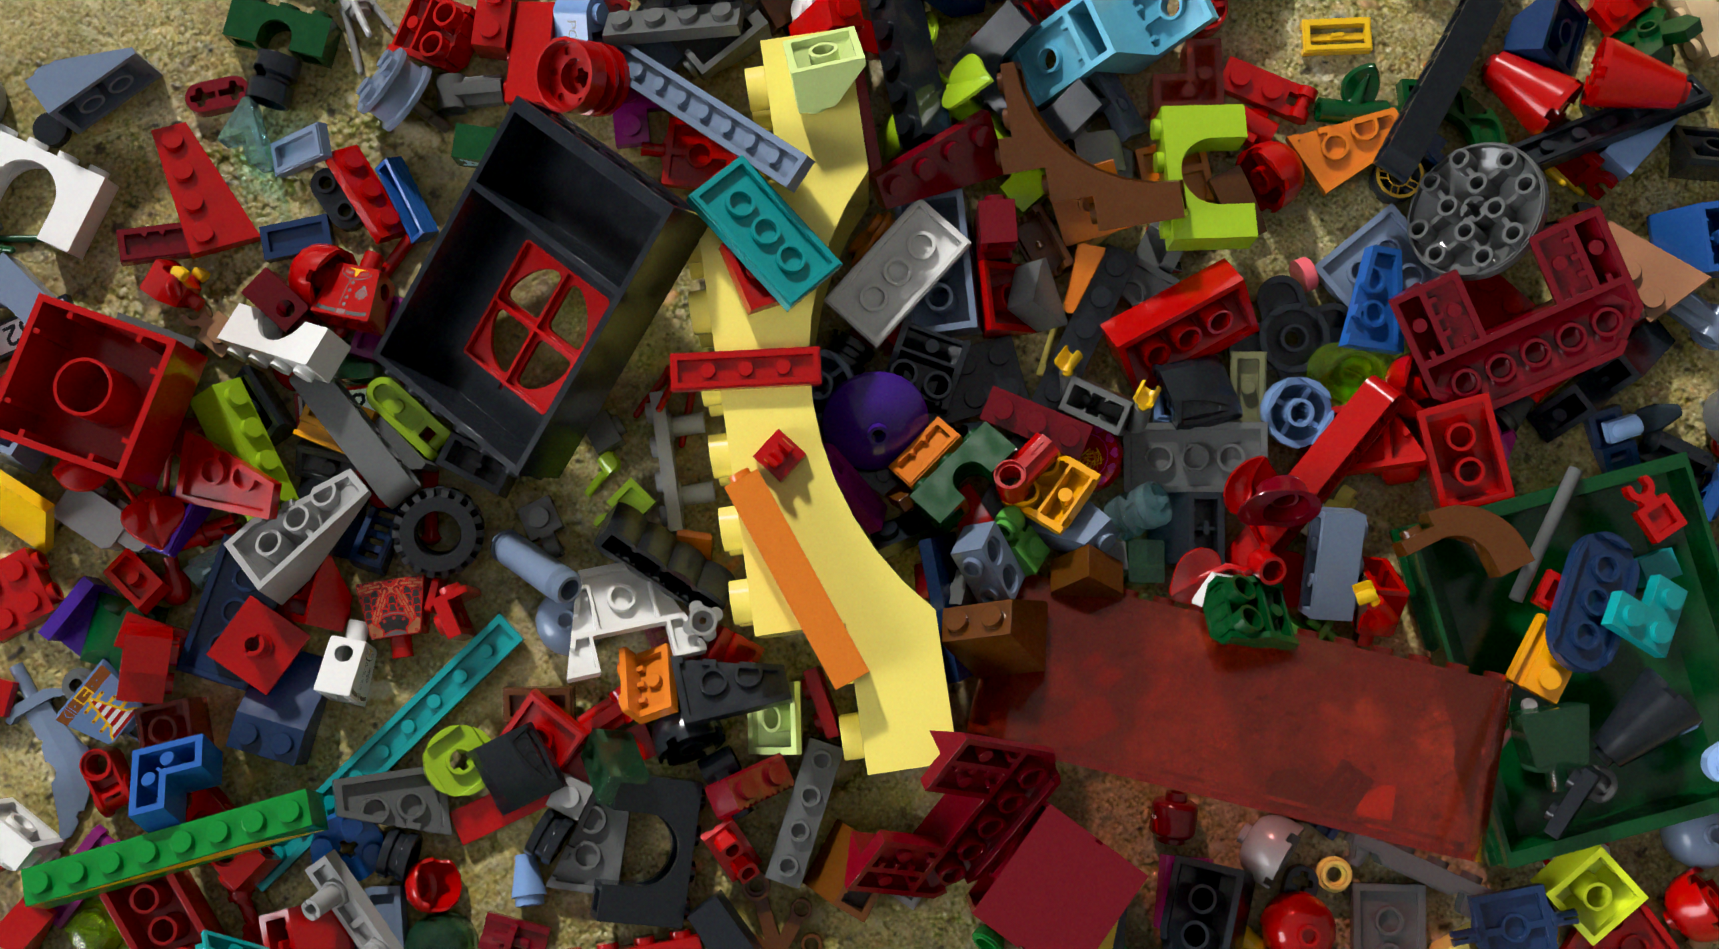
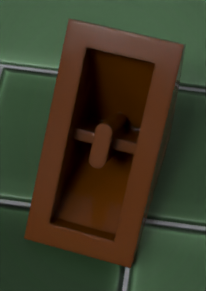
(1086, 573)

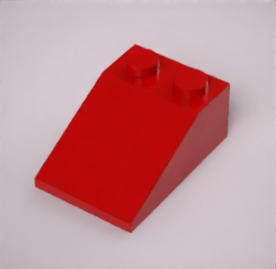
(1464, 453)

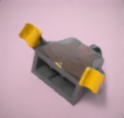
(1100, 404)

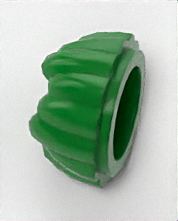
(987, 938)

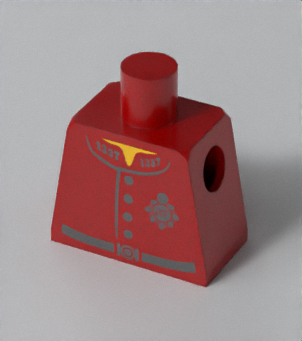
(357, 296)

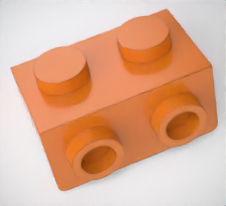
(647, 683)

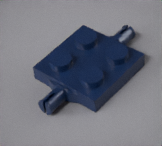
(1513, 920)

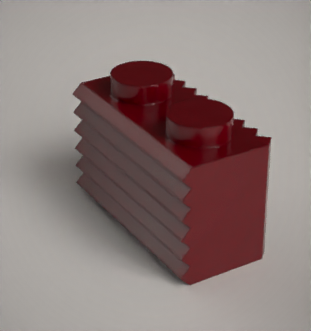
(749, 786)

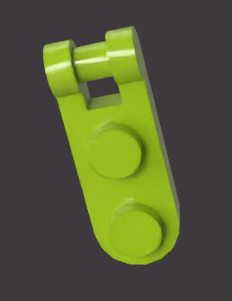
(407, 415)

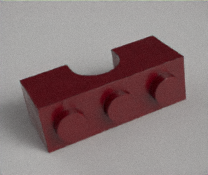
(995, 229)
(1029, 418)

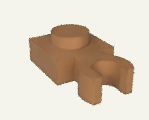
(210, 330)

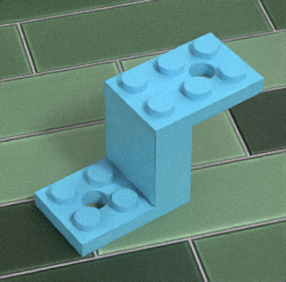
(1105, 38)

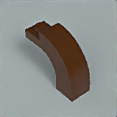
(1490, 536)

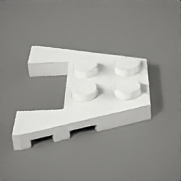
(620, 603)

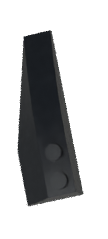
(1206, 906)

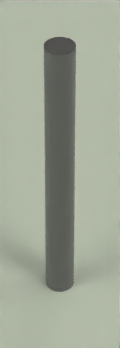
(1546, 533)

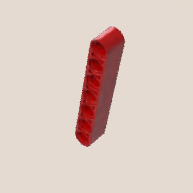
(1329, 459)

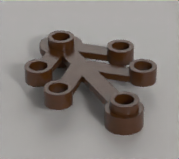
(767, 921)

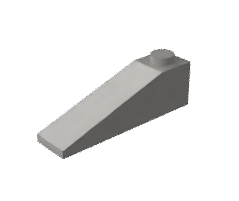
(288, 550)

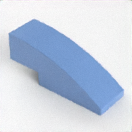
(1626, 155)

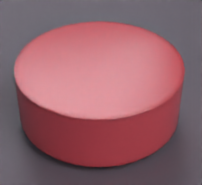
(1305, 273)

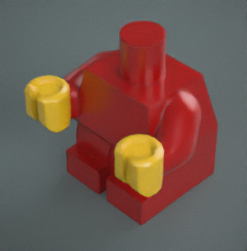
(174, 285)

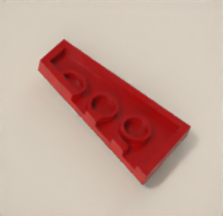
(203, 200)

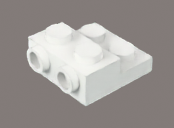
(25, 838)

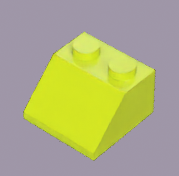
(1594, 887)

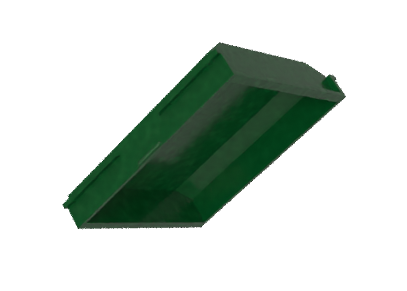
(1475, 624)

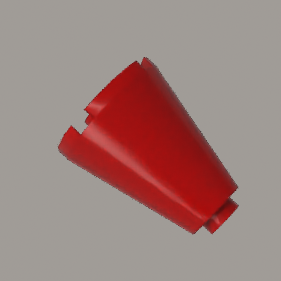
(1632, 79)
(1530, 90)

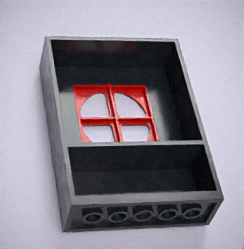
(536, 204)

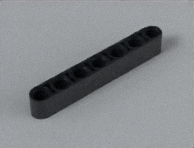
(1436, 87)

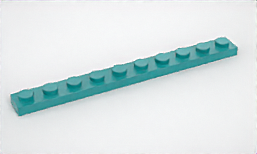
(413, 723)

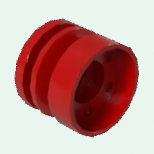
(582, 77)

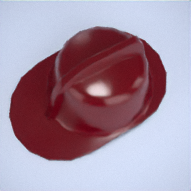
(1281, 503)

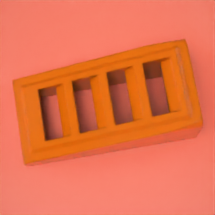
(1086, 262)

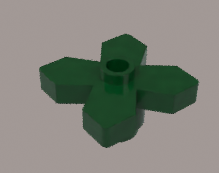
(1658, 33)

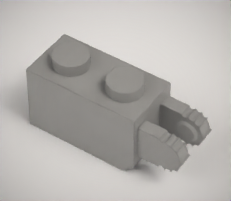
(98, 519)

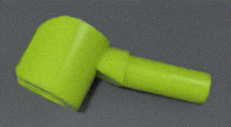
(610, 464)

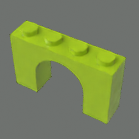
(1191, 130)

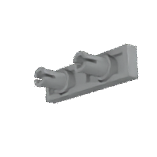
(667, 479)
(349, 902)

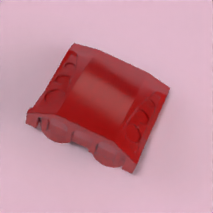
(437, 34)

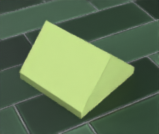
(778, 727)

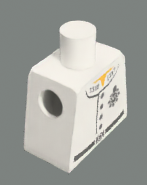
(344, 677)

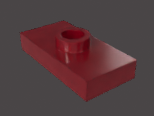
(150, 243)

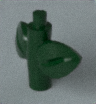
(1357, 94)

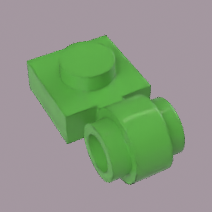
(1023, 539)

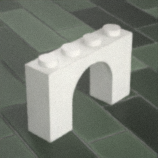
(80, 193)

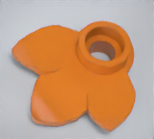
(874, 230)

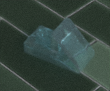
(248, 130)

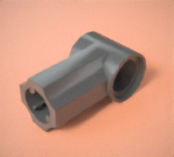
(460, 93)

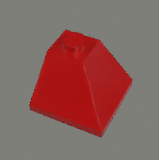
(322, 600)

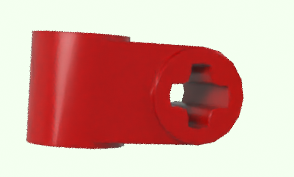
(107, 784)

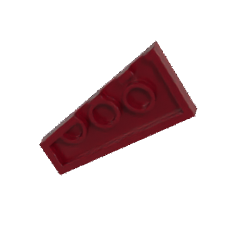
(941, 164)

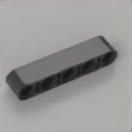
(359, 439)

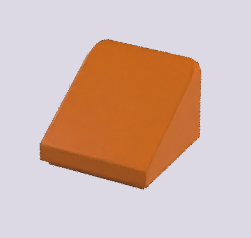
(700, 540)

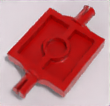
(687, 156)

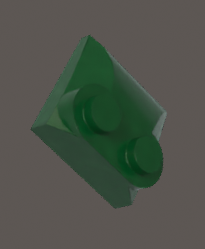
(105, 625)

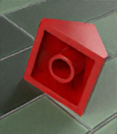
(994, 290)

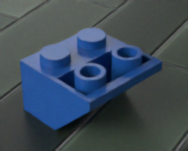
(1689, 235)

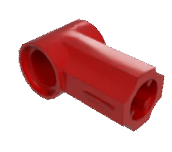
(1026, 466)
(605, 714)

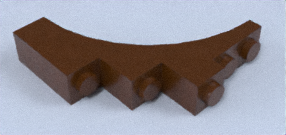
(1033, 145)

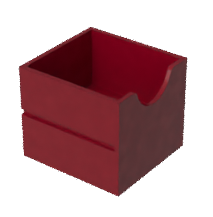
(1055, 886)

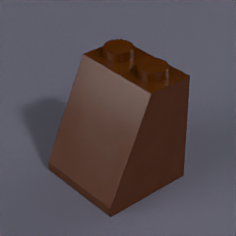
(997, 636)

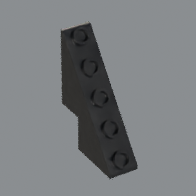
(1593, 388)

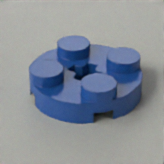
(366, 835)

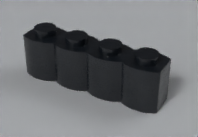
(660, 558)

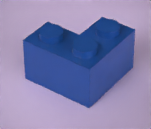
(164, 777)

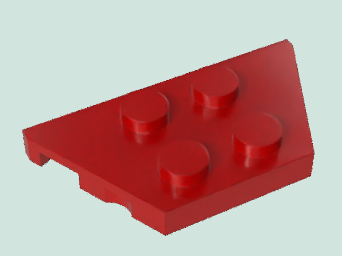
(1390, 451)

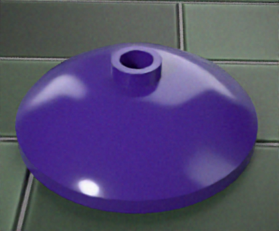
(871, 404)

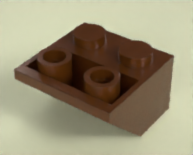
(828, 874)

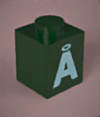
(471, 143)

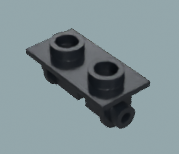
(1663, 444)

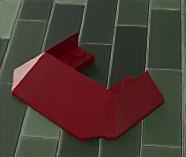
(1537, 348)
(987, 800)

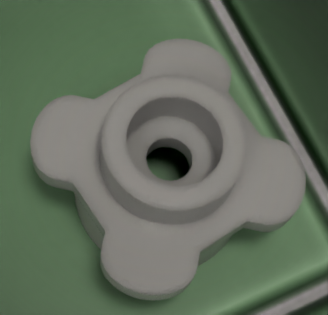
(705, 630)

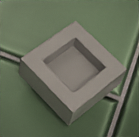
(572, 798)

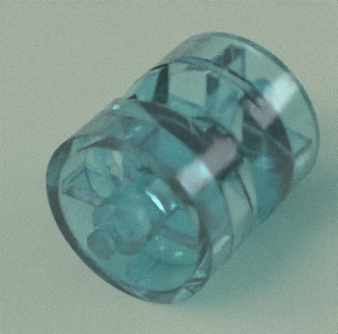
(1139, 510)

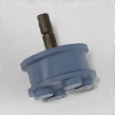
(397, 91)

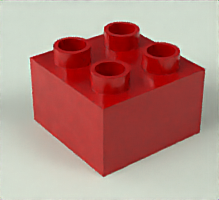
(97, 391)

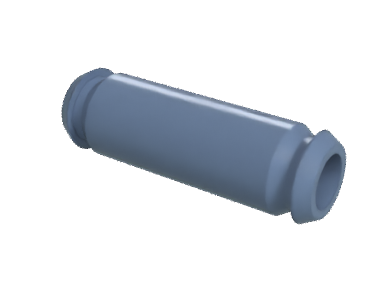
(536, 566)

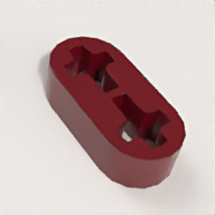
(215, 90)

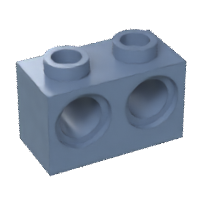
(987, 563)

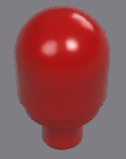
(178, 581)

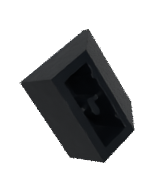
(464, 459)
(1195, 523)

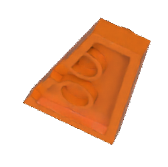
(1342, 150)

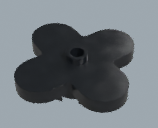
(1284, 310)

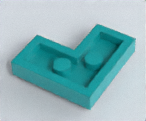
(1647, 622)

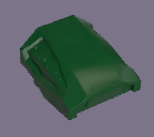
(1248, 613)

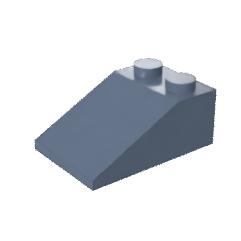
(91, 86)

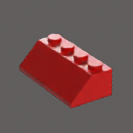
(1181, 323)

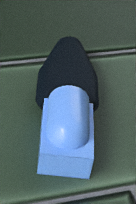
(1641, 422)

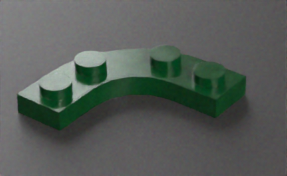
(1465, 113)

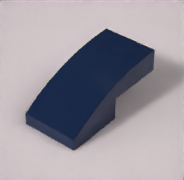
(1610, 456)

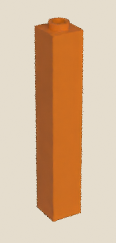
(795, 577)

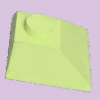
(823, 67)

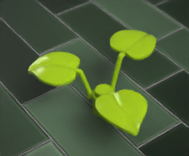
(964, 82)

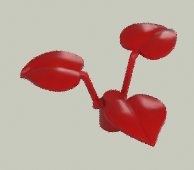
(152, 514)
(1266, 566)

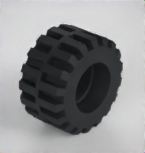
(438, 562)

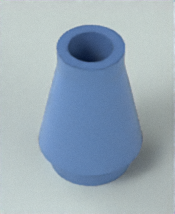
(528, 883)

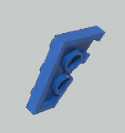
(1369, 319)

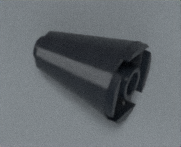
(1644, 721)

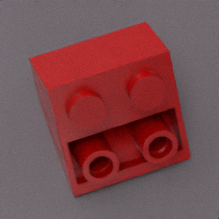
(293, 930)

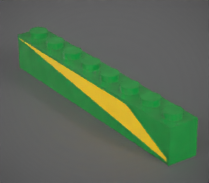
(174, 849)

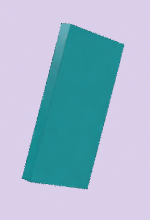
(764, 232)

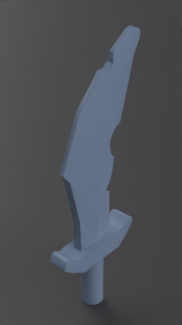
(60, 748)

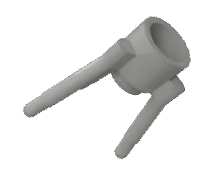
(358, 11)

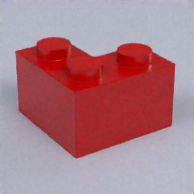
(145, 663)

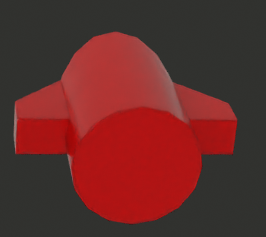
(1259, 126)

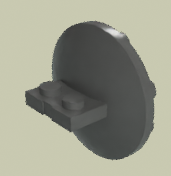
(1478, 210)

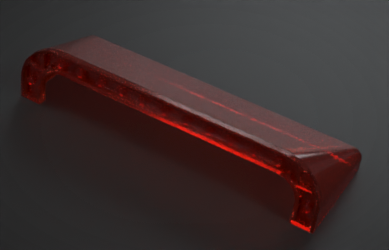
(1287, 732)

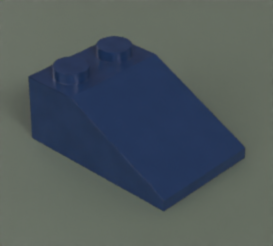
(286, 720)

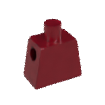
(274, 297)

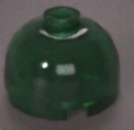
(442, 931)

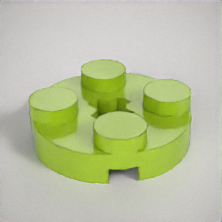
(439, 756)

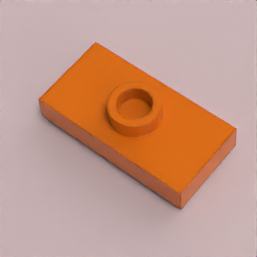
(925, 452)

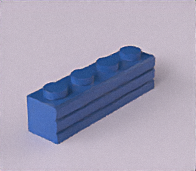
(407, 199)

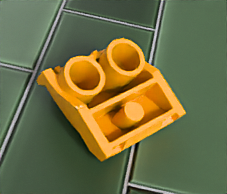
(1059, 494)

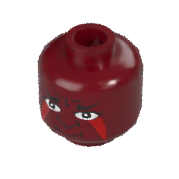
(1173, 818)

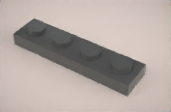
(674, 23)

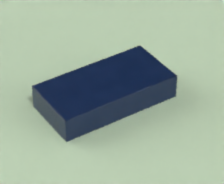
(288, 238)

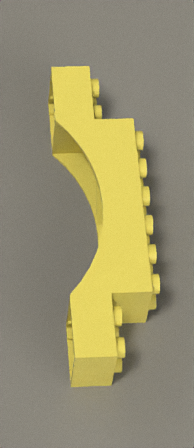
(885, 617)

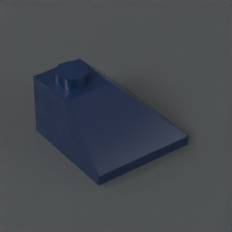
(1548, 34)

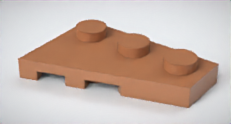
(1657, 275)

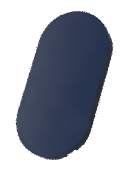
(1591, 572)

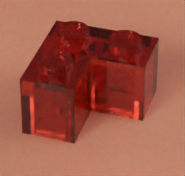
(1196, 84)

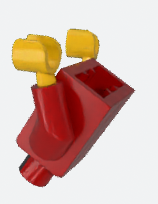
(1380, 601)

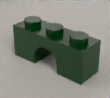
(255, 22)
(938, 495)

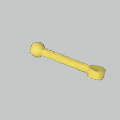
(1042, 364)

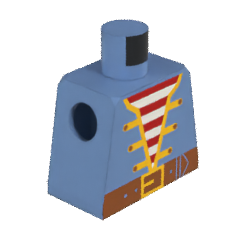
(96, 710)

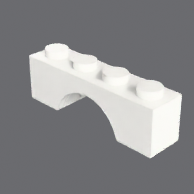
(307, 352)

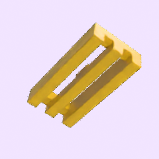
(1336, 49)

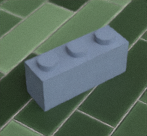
(1332, 564)

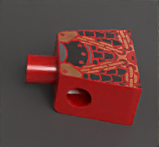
(396, 611)

